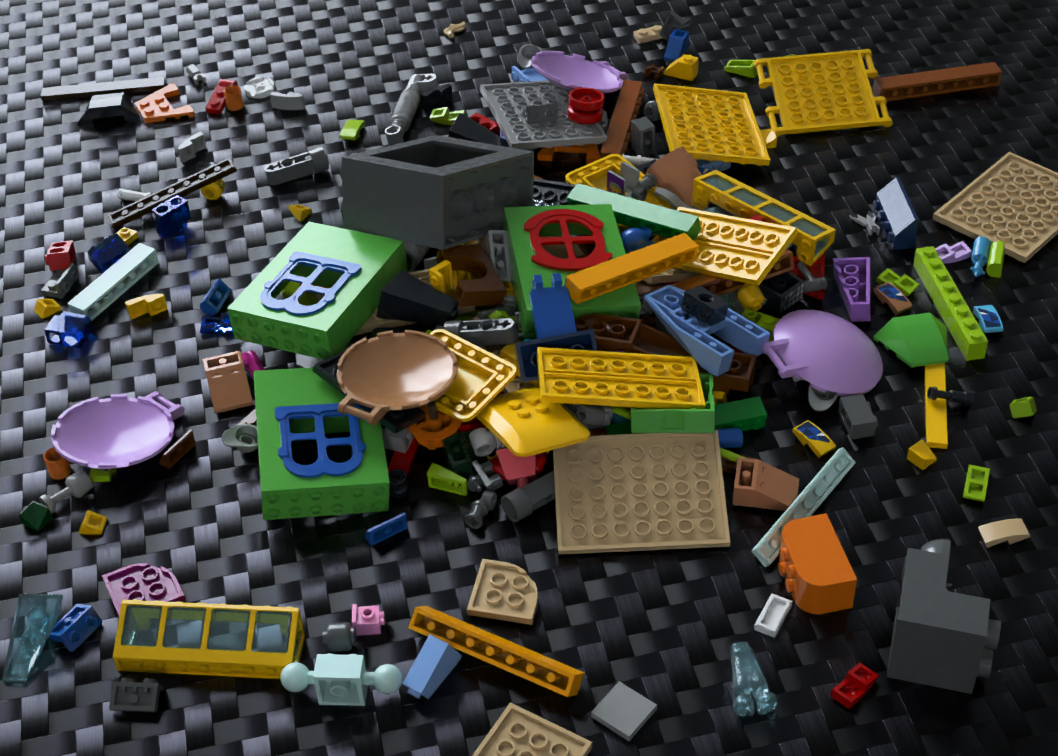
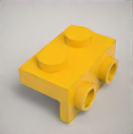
(442, 278)

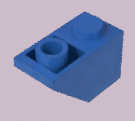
(677, 45)

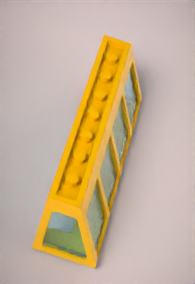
(745, 201)
(207, 639)

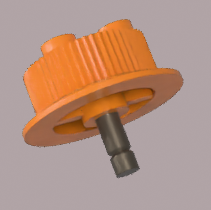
(434, 426)

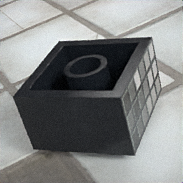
(782, 291)

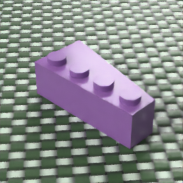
(854, 283)

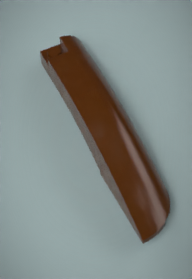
(633, 336)

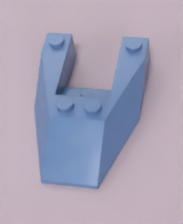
(695, 334)

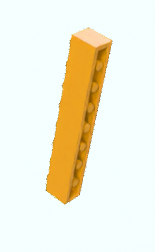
(630, 268)
(497, 651)

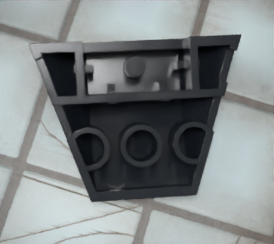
(109, 106)

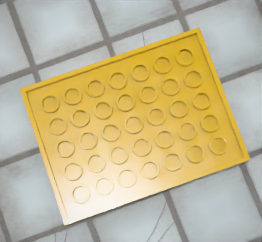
(711, 124)

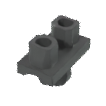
(483, 470)

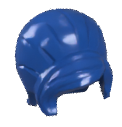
(636, 239)

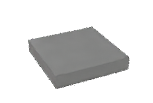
(624, 711)

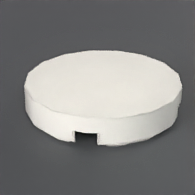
(259, 87)

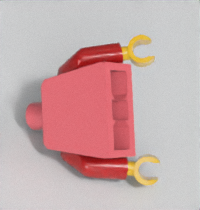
(517, 469)

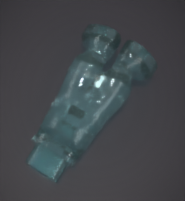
(749, 681)

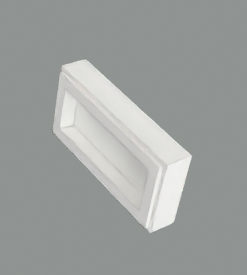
(773, 615)

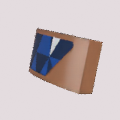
(893, 297)

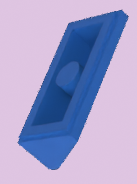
(386, 529)

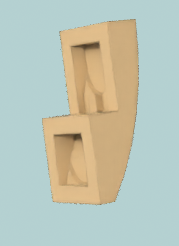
(1003, 530)

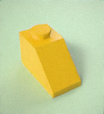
(684, 68)

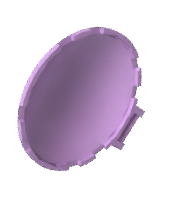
(576, 72)
(825, 352)
(115, 430)

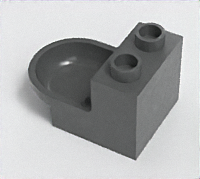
(937, 631)

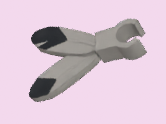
(868, 222)

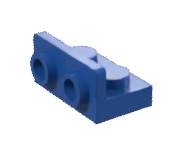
(76, 626)

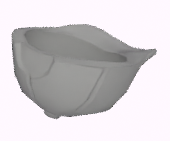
(526, 53)
(820, 400)
(242, 437)

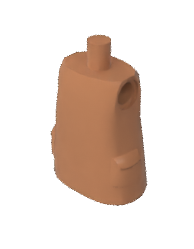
(676, 173)

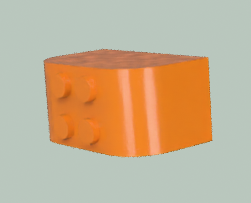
(816, 566)

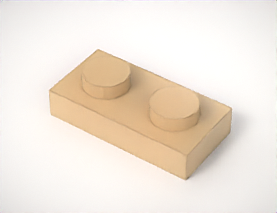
(648, 34)

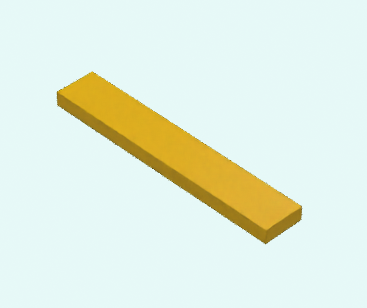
(935, 409)

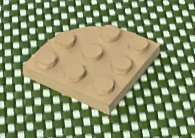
(503, 593)

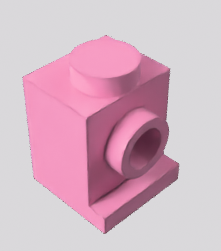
(367, 619)

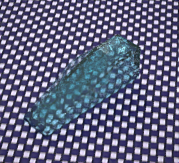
(31, 628)

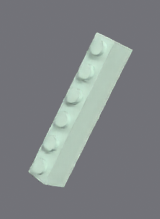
(114, 281)

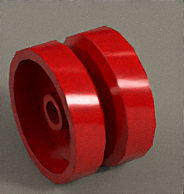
(585, 105)

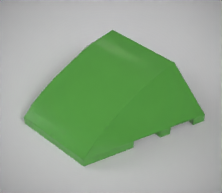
(916, 339)

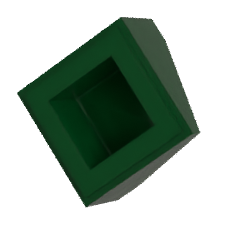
(35, 516)

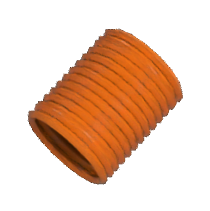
(233, 98)
(57, 465)

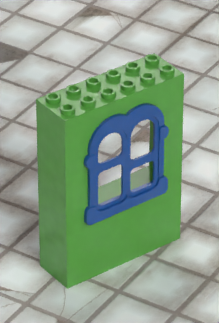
(346, 262)
(304, 407)

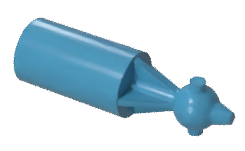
(980, 255)

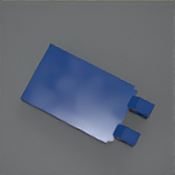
(551, 307)

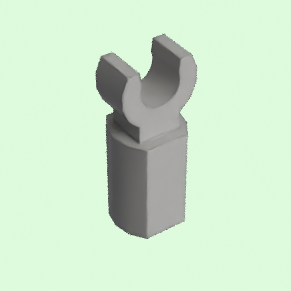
(195, 74)

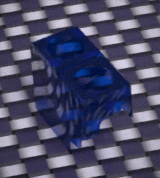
(170, 216)
(69, 329)

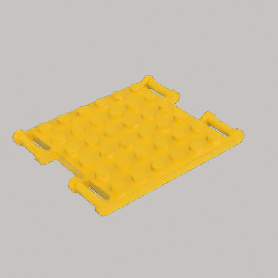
(822, 92)

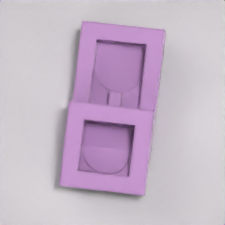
(953, 253)

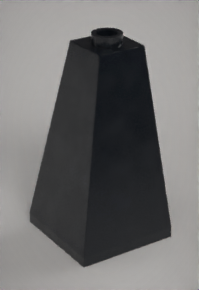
(470, 130)
(415, 301)

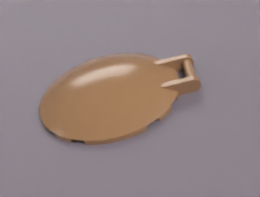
(394, 373)

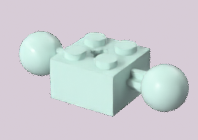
(341, 679)

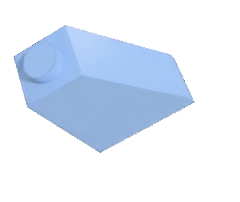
(431, 667)

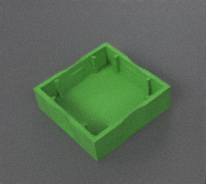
(678, 420)

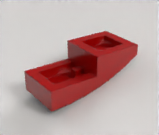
(854, 685)

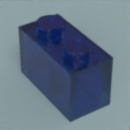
(107, 252)

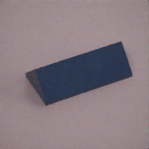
(527, 350)

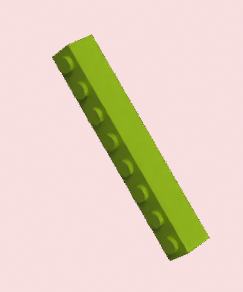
(950, 304)

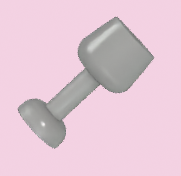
(77, 485)

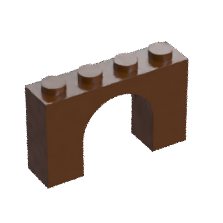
(473, 259)

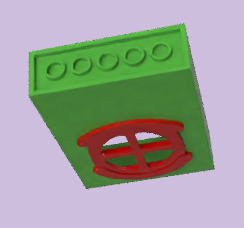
(529, 258)

